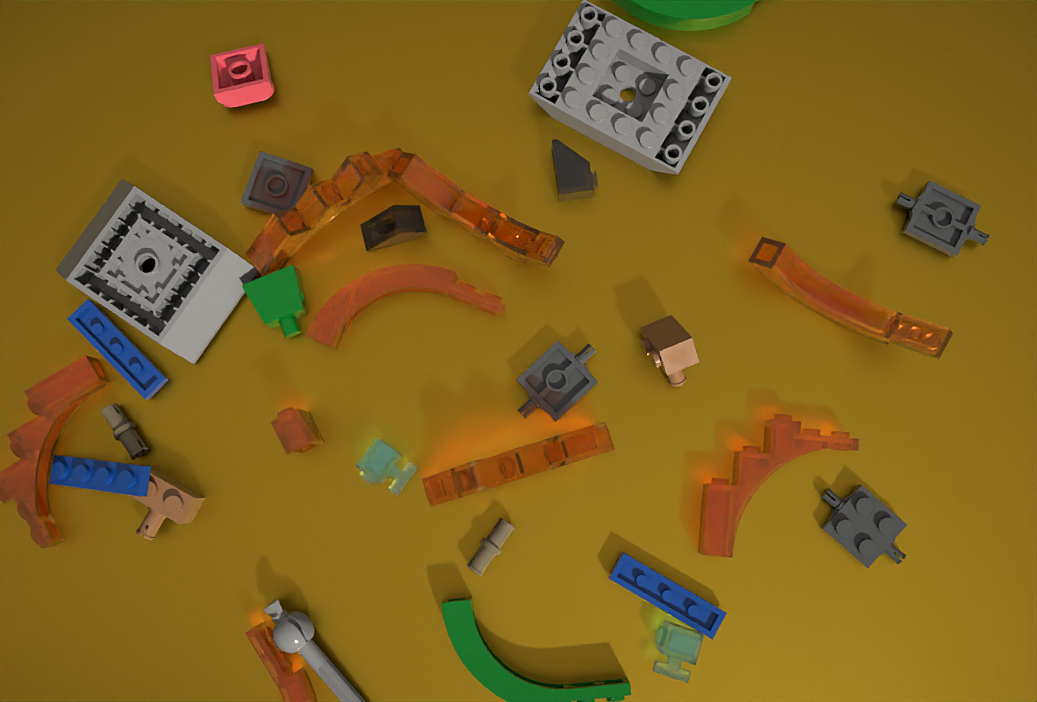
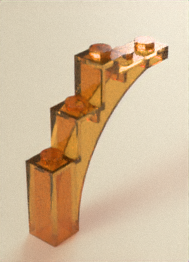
(320, 203)
(473, 215)
(54, 404)
(518, 463)
(725, 504)

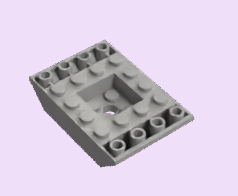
(608, 55)
(187, 291)

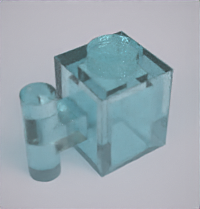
(381, 462)
(680, 645)

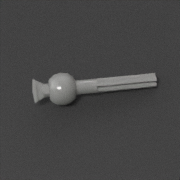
(294, 634)

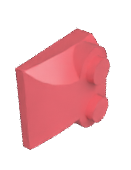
(241, 76)

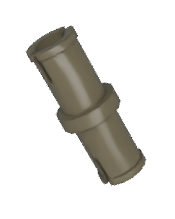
(124, 431)
(490, 546)

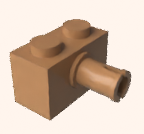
(669, 348)
(167, 500)

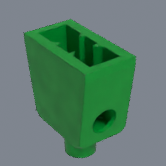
(279, 299)

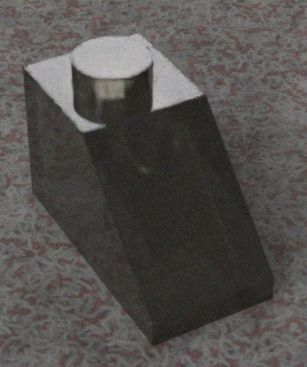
(572, 173)
(393, 227)

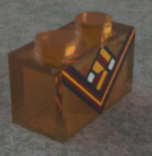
(297, 431)

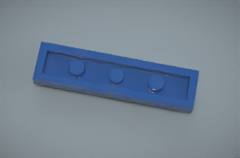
(118, 349)
(100, 475)
(667, 595)

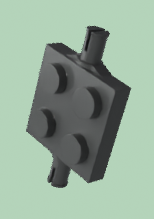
(942, 219)
(557, 381)
(863, 525)

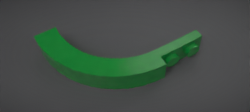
(688, 14)
(506, 682)

